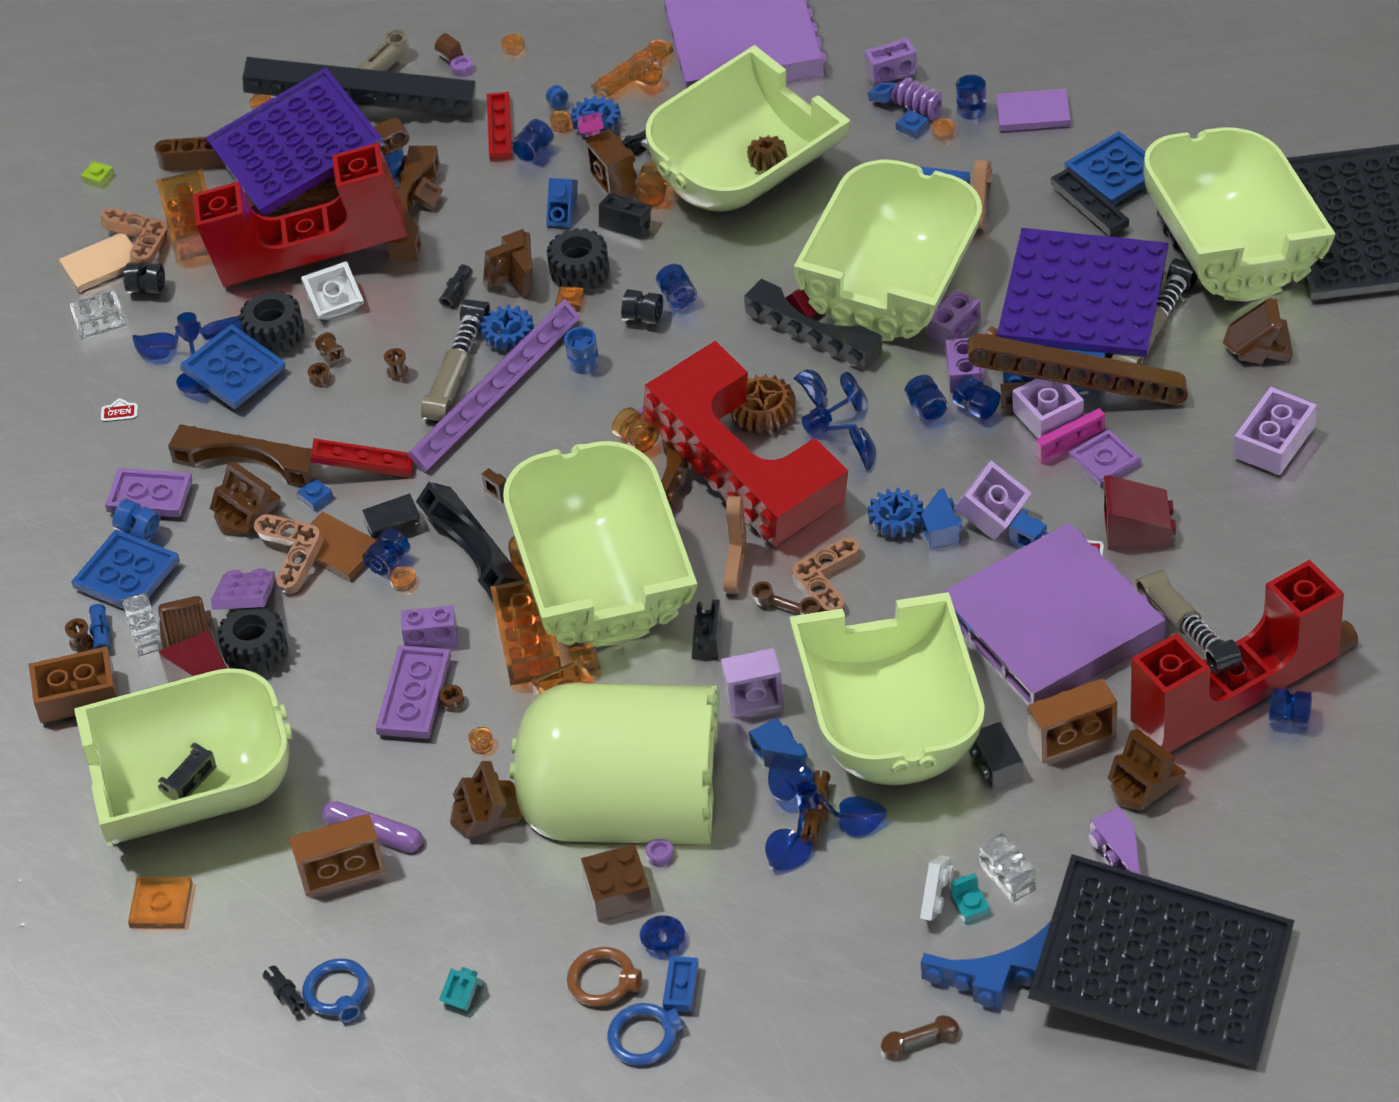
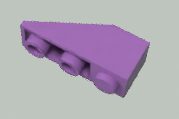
(1116, 839)

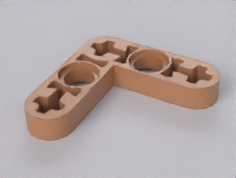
(981, 177)
(119, 221)
(298, 544)
(737, 544)
(819, 572)

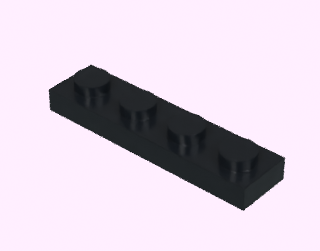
(1089, 201)

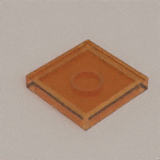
(160, 902)

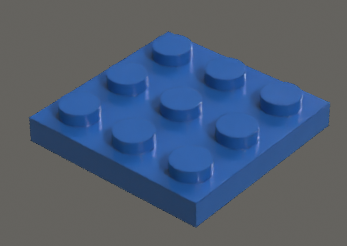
(1111, 167)
(232, 366)
(125, 568)

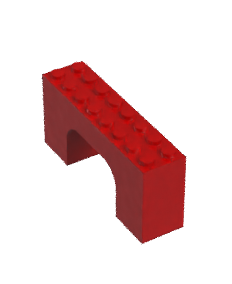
(255, 245)
(777, 493)
(1299, 632)

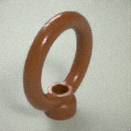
(629, 979)

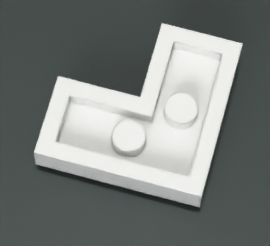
(937, 877)

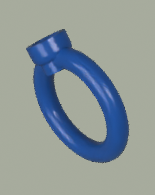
(346, 1006)
(670, 1022)

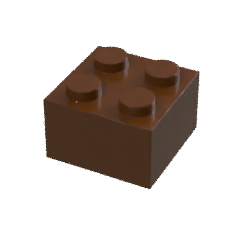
(611, 163)
(616, 882)

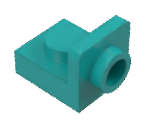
(969, 898)
(460, 988)

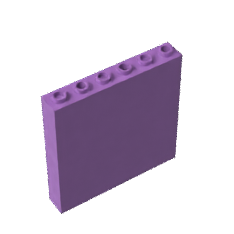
(718, 30)
(1054, 615)

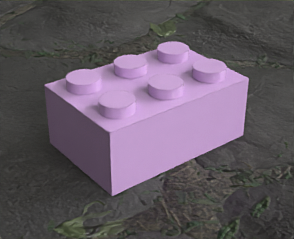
(1275, 430)

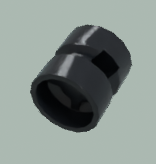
(144, 278)
(637, 307)

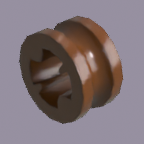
(321, 380)
(454, 703)

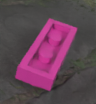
(590, 124)
(1069, 435)

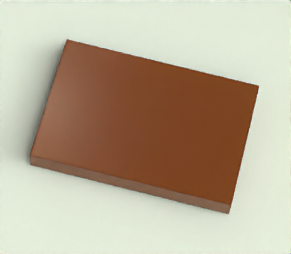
(341, 546)

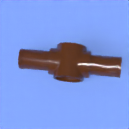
(820, 814)

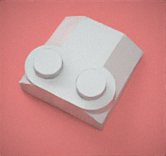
(332, 291)

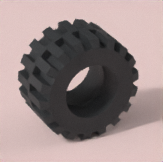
(578, 259)
(273, 320)
(257, 653)

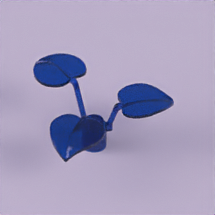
(158, 345)
(820, 417)
(793, 778)

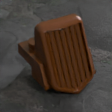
(510, 263)
(1260, 334)
(241, 500)
(184, 620)
(1143, 772)
(484, 803)

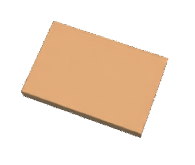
(97, 262)

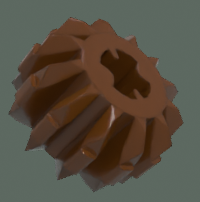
(766, 152)

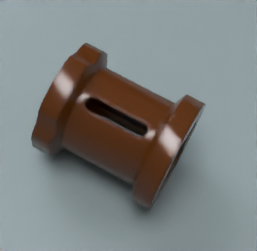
(329, 348)
(390, 360)
(71, 632)

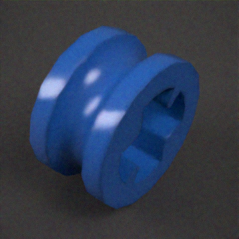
(556, 96)

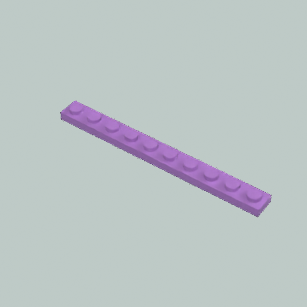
(493, 385)

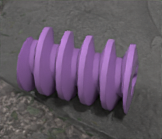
(917, 98)

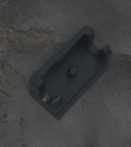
(624, 215)
(390, 514)
(707, 631)
(189, 773)

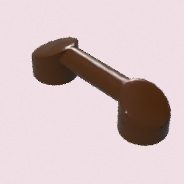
(765, 597)
(893, 1043)

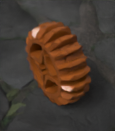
(767, 405)

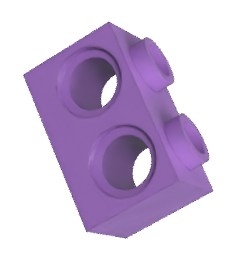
(891, 61)
(954, 317)
(958, 362)
(429, 627)

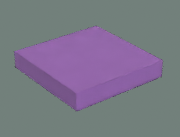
(1104, 456)

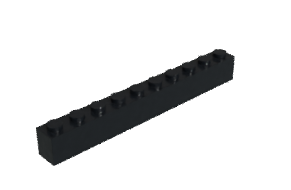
(366, 86)

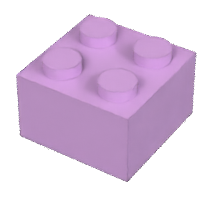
(1046, 405)
(992, 500)
(752, 682)

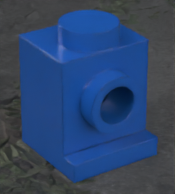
(1026, 529)

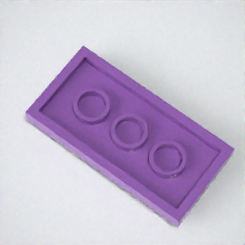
(413, 692)

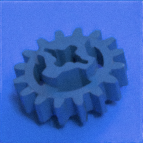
(609, 111)
(506, 326)
(895, 512)

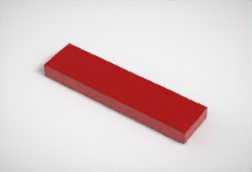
(499, 126)
(361, 457)

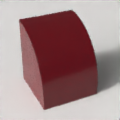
(799, 301)

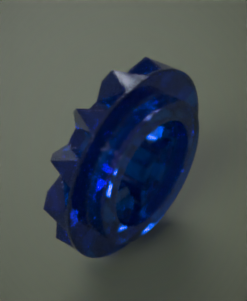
(670, 927)

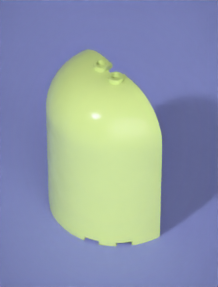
(706, 129)
(1236, 210)
(888, 247)
(598, 543)
(892, 692)
(150, 733)
(618, 762)

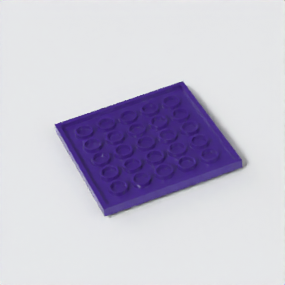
(291, 140)
(1083, 292)

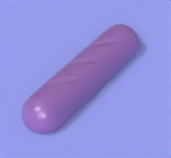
(388, 831)

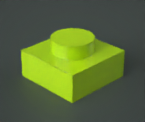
(97, 174)

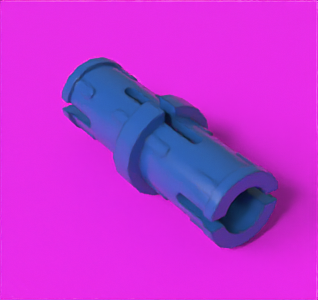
(99, 626)

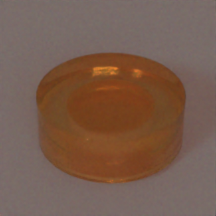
(512, 44)
(258, 99)
(943, 129)
(403, 578)

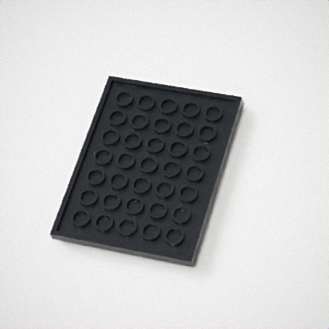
(1361, 204)
(1162, 960)

